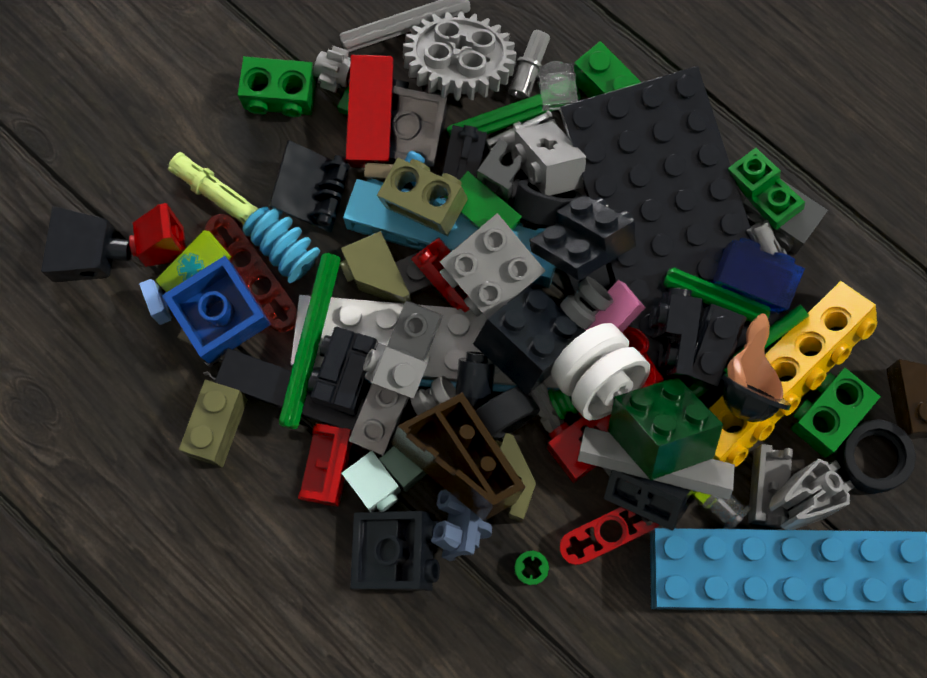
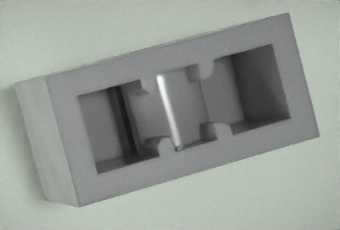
(549, 158)

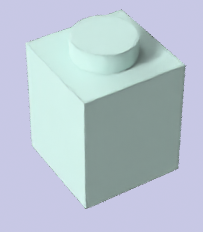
(372, 483)

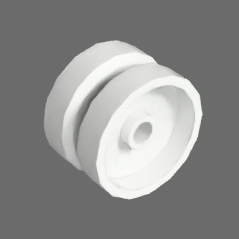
(598, 369)

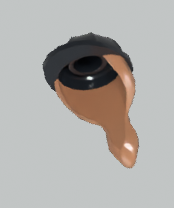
(752, 385)

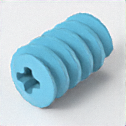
(280, 243)

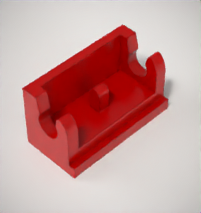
(325, 463)

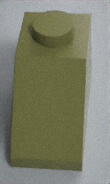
(374, 269)

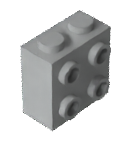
(491, 267)

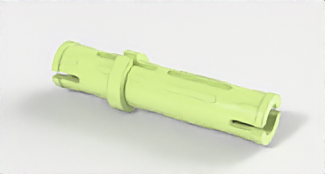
(203, 182)

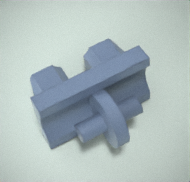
(461, 531)

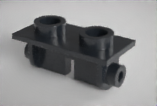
(464, 151)

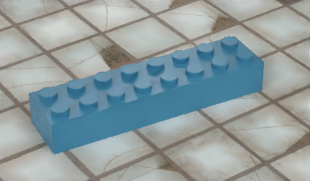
(789, 570)

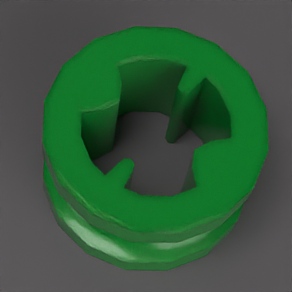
(561, 403)
(543, 568)

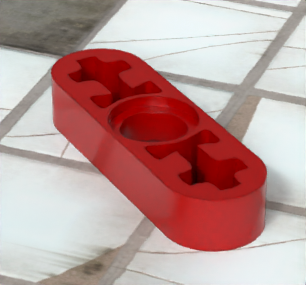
(581, 535)

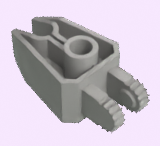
(813, 494)

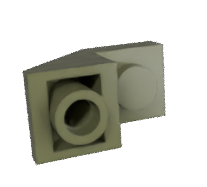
(514, 456)

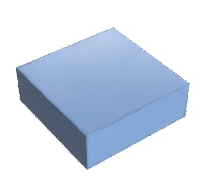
(156, 304)

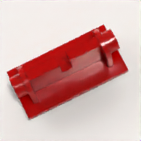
(429, 263)

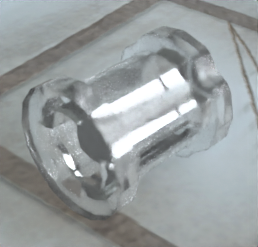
(730, 510)

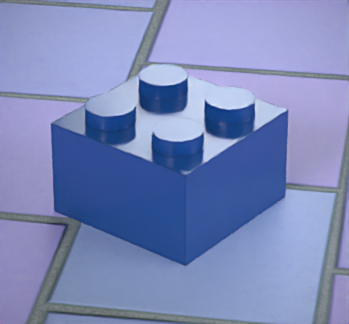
(216, 310)

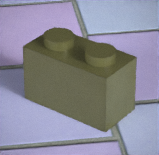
(213, 423)

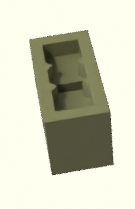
(418, 202)

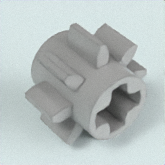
(333, 68)

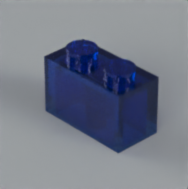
(758, 274)

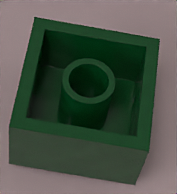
(664, 428)

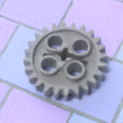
(459, 55)

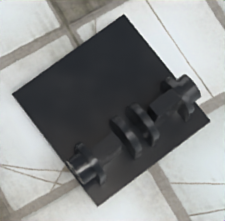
(309, 186)

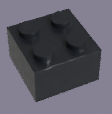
(527, 337)

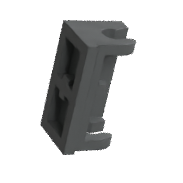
(499, 177)

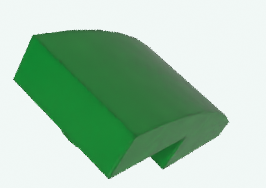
(764, 189)

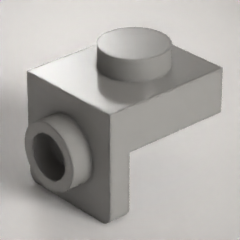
(394, 370)

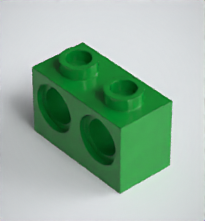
(280, 78)
(839, 417)

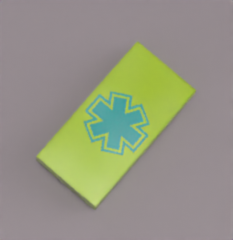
(194, 258)

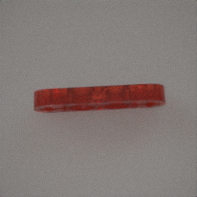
(254, 270)

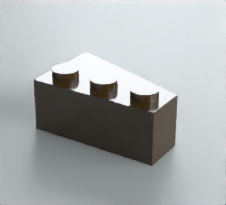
(909, 396)
(460, 456)

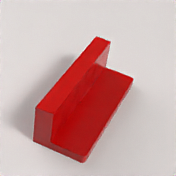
(369, 109)

